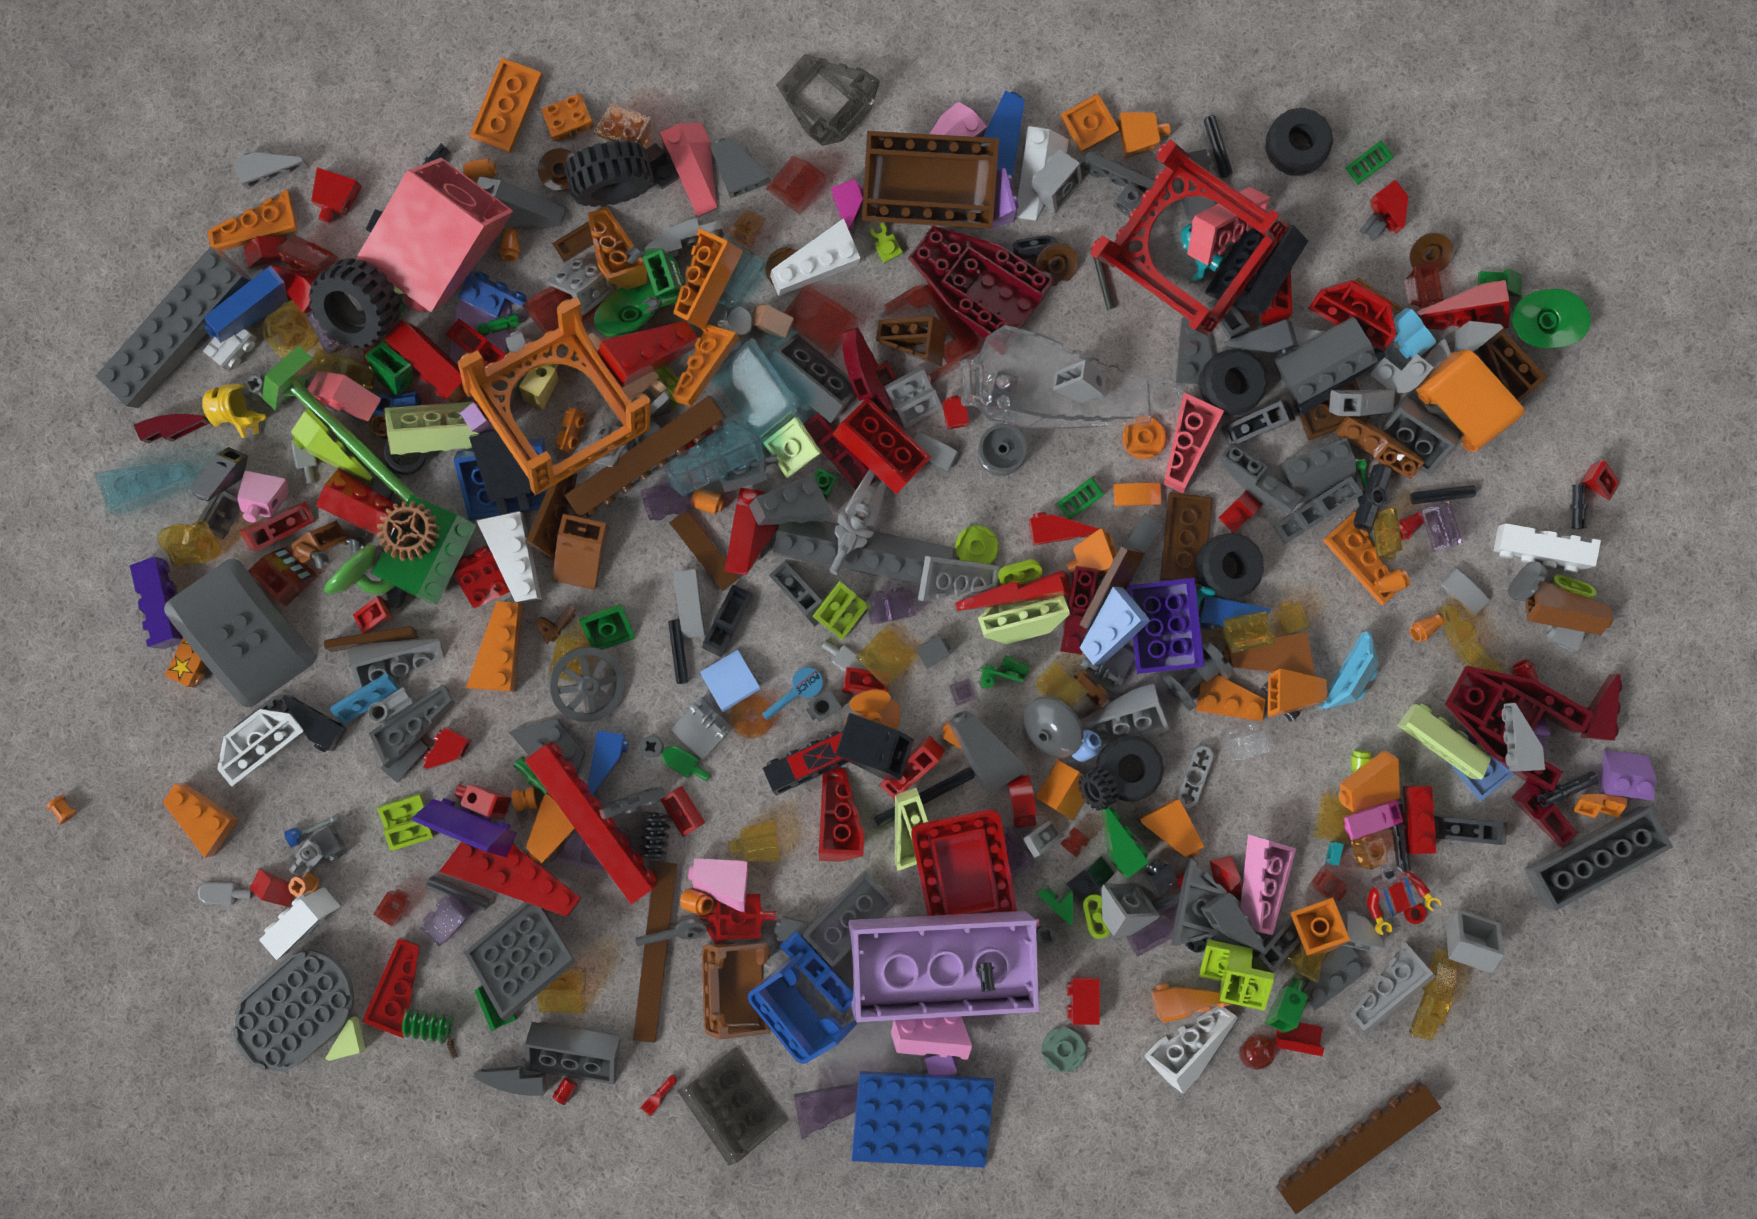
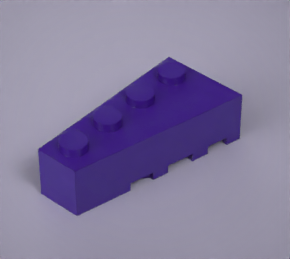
(156, 589)

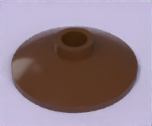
(550, 164)
(1441, 250)
(1066, 262)

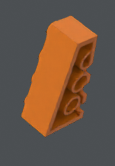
(706, 277)
(499, 651)

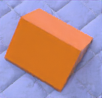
(1062, 790)
(1320, 927)

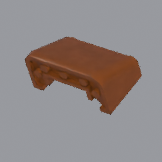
(727, 978)

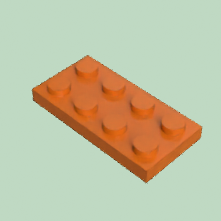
(506, 105)

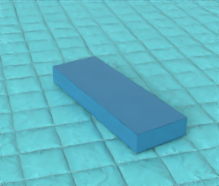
(359, 701)

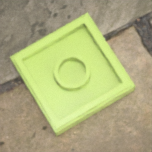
(793, 447)

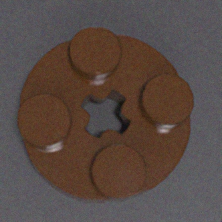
(1095, 692)

